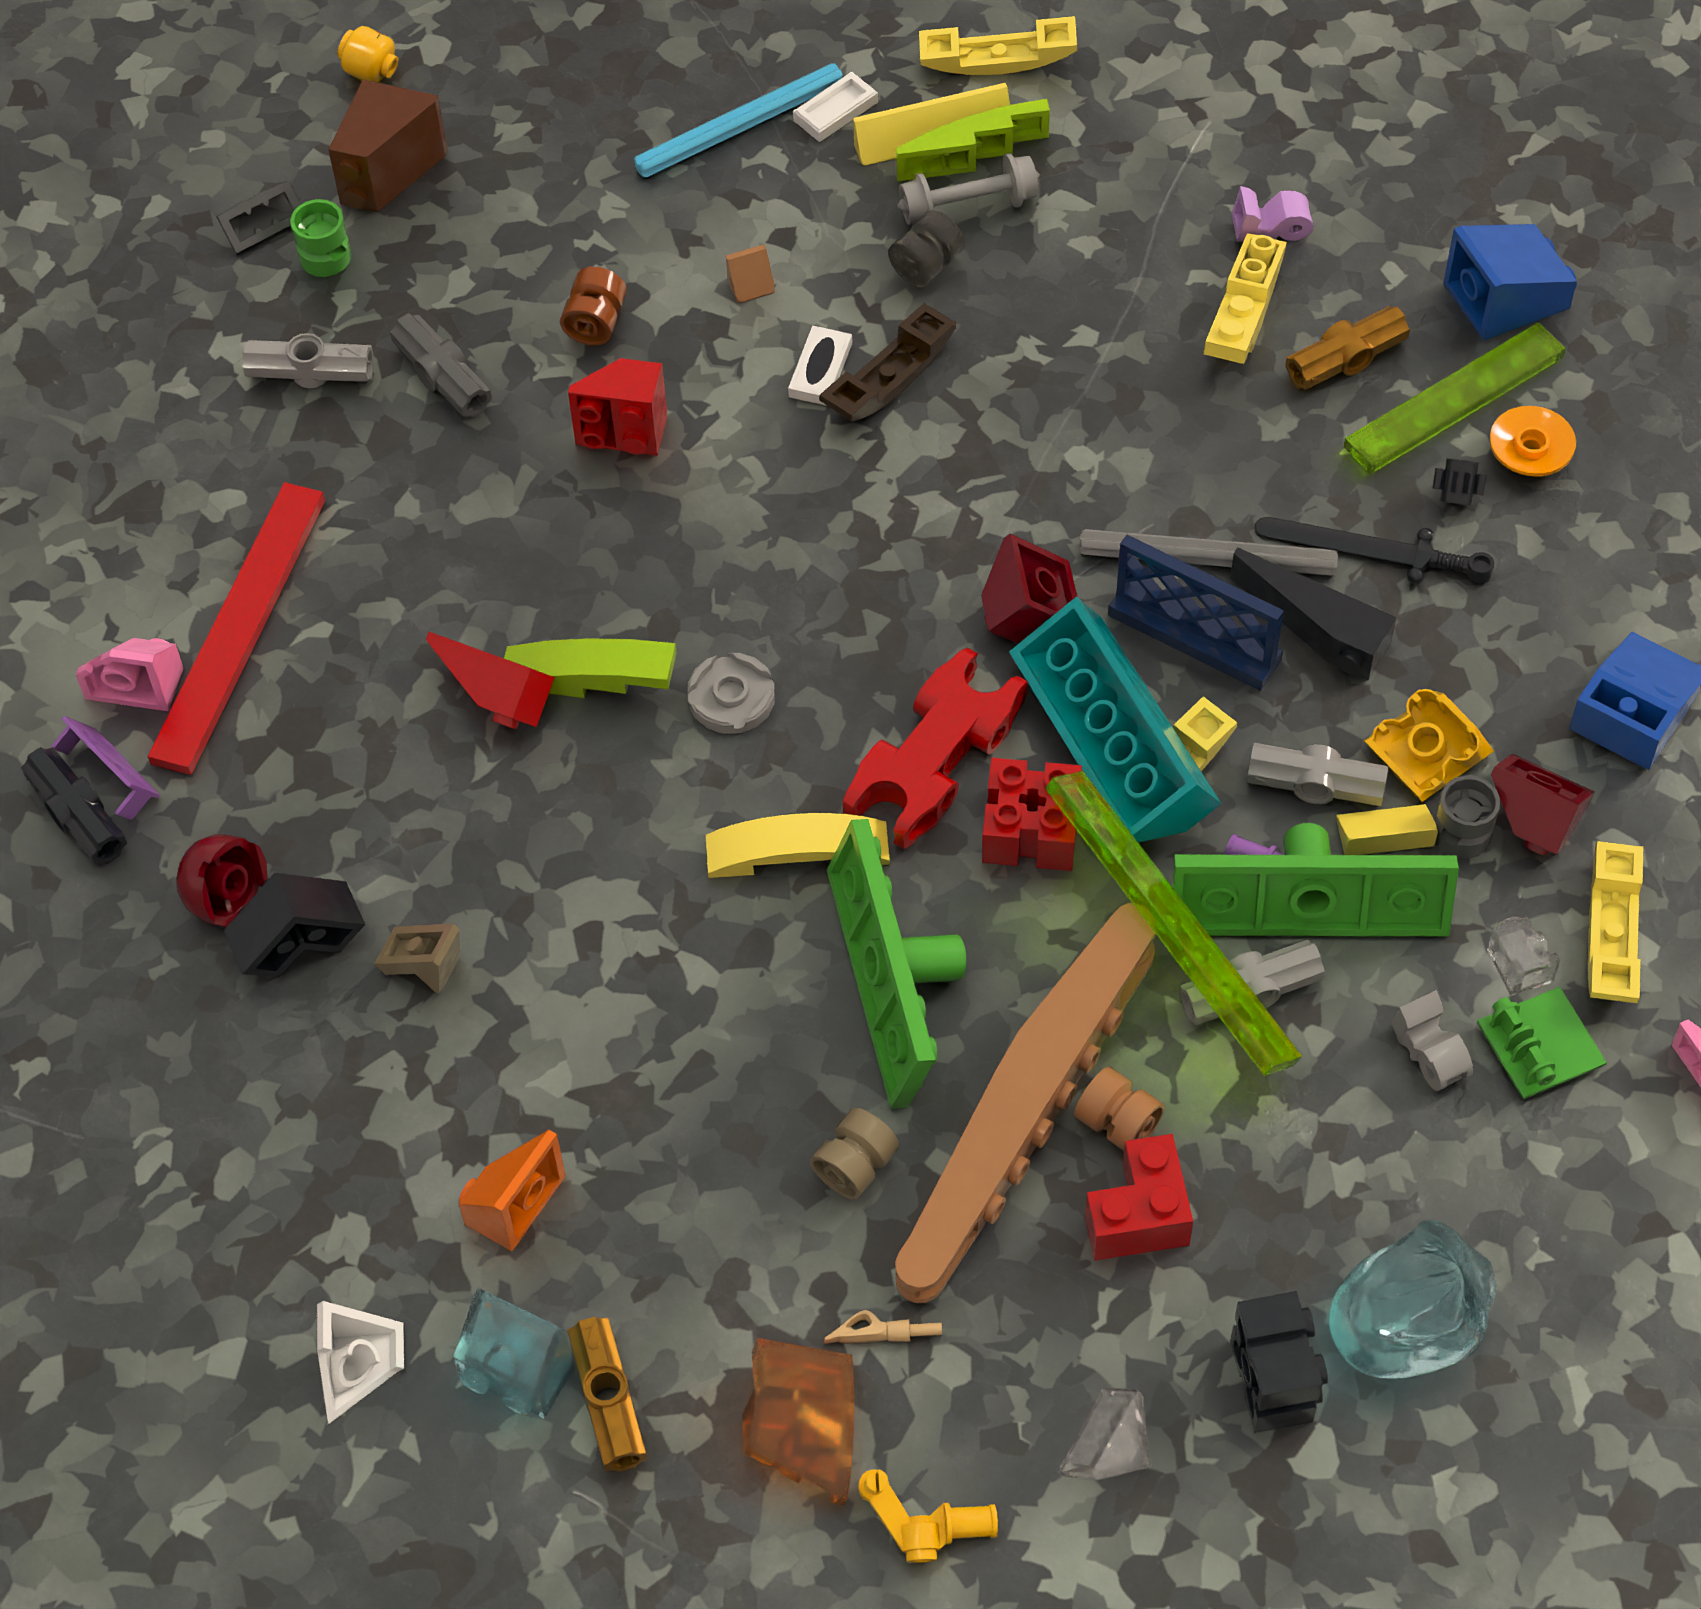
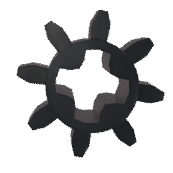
(1459, 481)

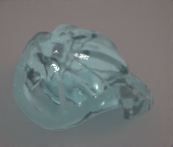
(1414, 1305)

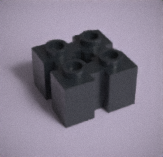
(1276, 1361)

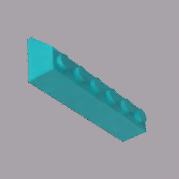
(1113, 724)

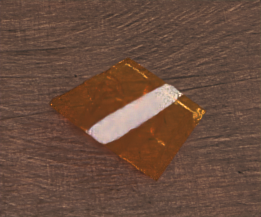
(802, 1414)

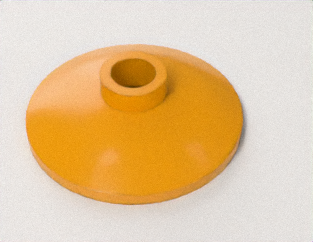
(1536, 428)

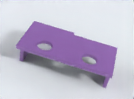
(113, 759)

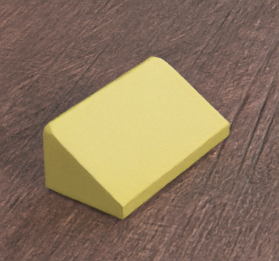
(1387, 830)

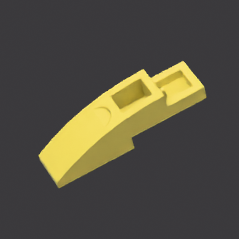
(1245, 299)

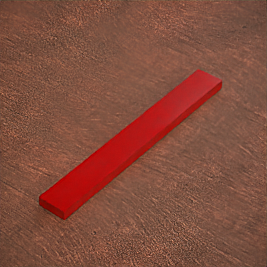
(236, 629)

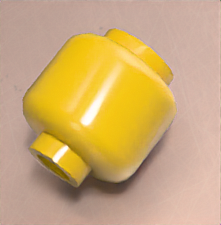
(367, 54)

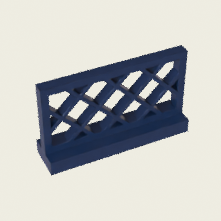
(1203, 633)

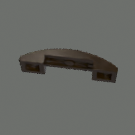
(894, 368)

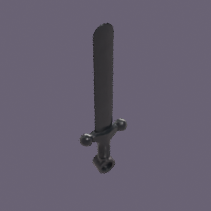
(1478, 566)

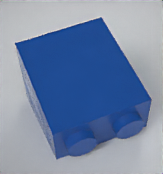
(1506, 277)

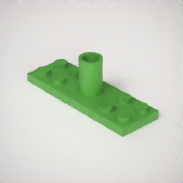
(1317, 891)
(889, 964)

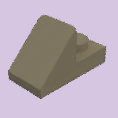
(423, 951)

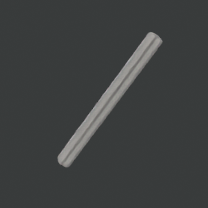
(1213, 551)

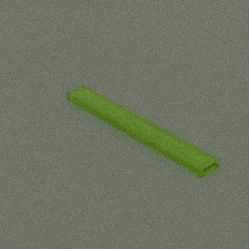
(1174, 923)

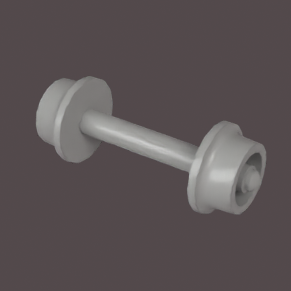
(1018, 179)

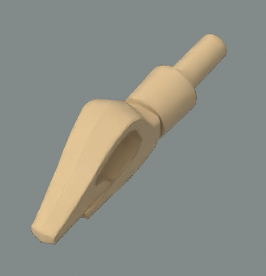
(880, 1331)

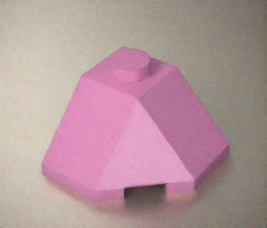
(134, 674)

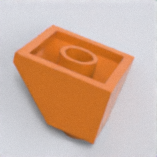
(513, 1190)

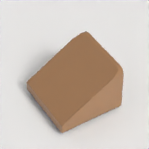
(749, 274)

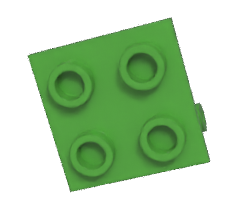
(1540, 1041)

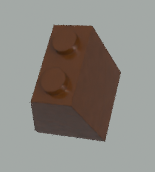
(385, 144)

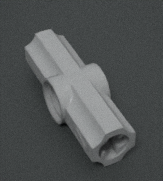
(308, 360)
(1317, 774)
(1265, 975)

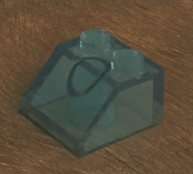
(512, 1355)

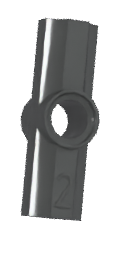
(441, 365)

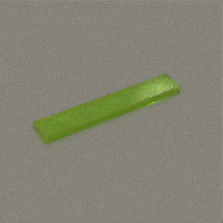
(1454, 397)

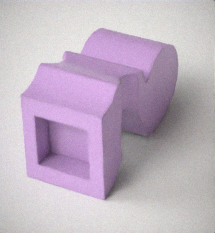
(1282, 216)

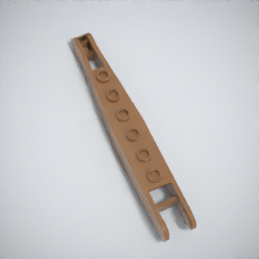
(1023, 1100)

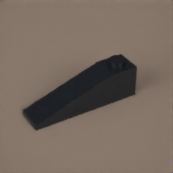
(1330, 622)

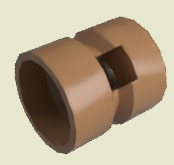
(1114, 1107)

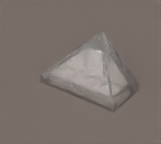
(1110, 1438)

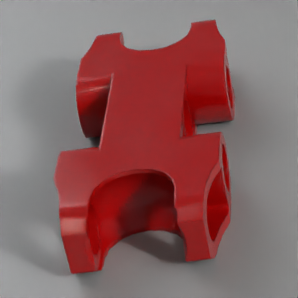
(919, 770)

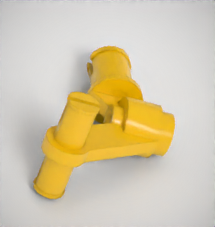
(924, 1534)

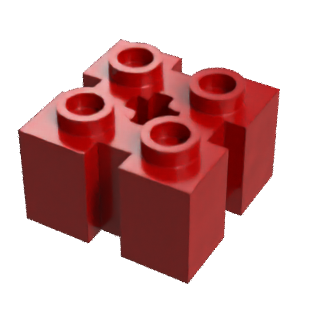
(1024, 817)

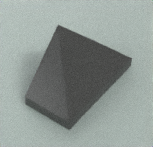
(258, 216)

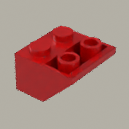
(620, 407)

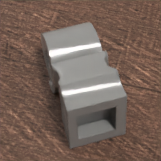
(1439, 1053)

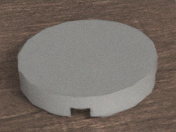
(731, 693)

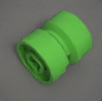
(320, 237)

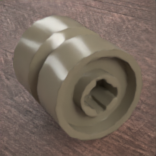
(858, 1149)

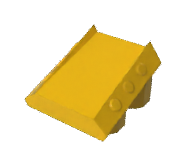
(1428, 743)

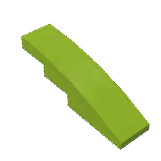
(982, 135)
(598, 663)

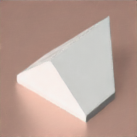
(355, 1354)

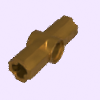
(1347, 347)
(612, 1419)

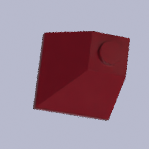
(1025, 588)
(1539, 803)

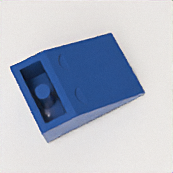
(1637, 699)

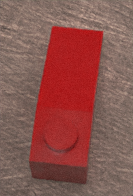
(494, 682)

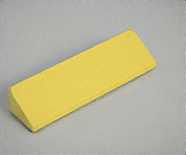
(882, 132)

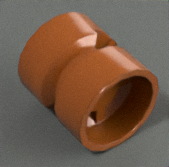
(593, 306)

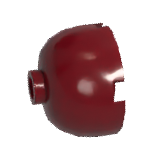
(220, 877)

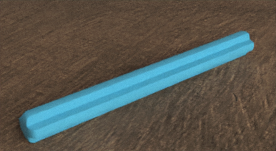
(736, 121)

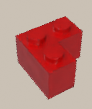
(1146, 1213)

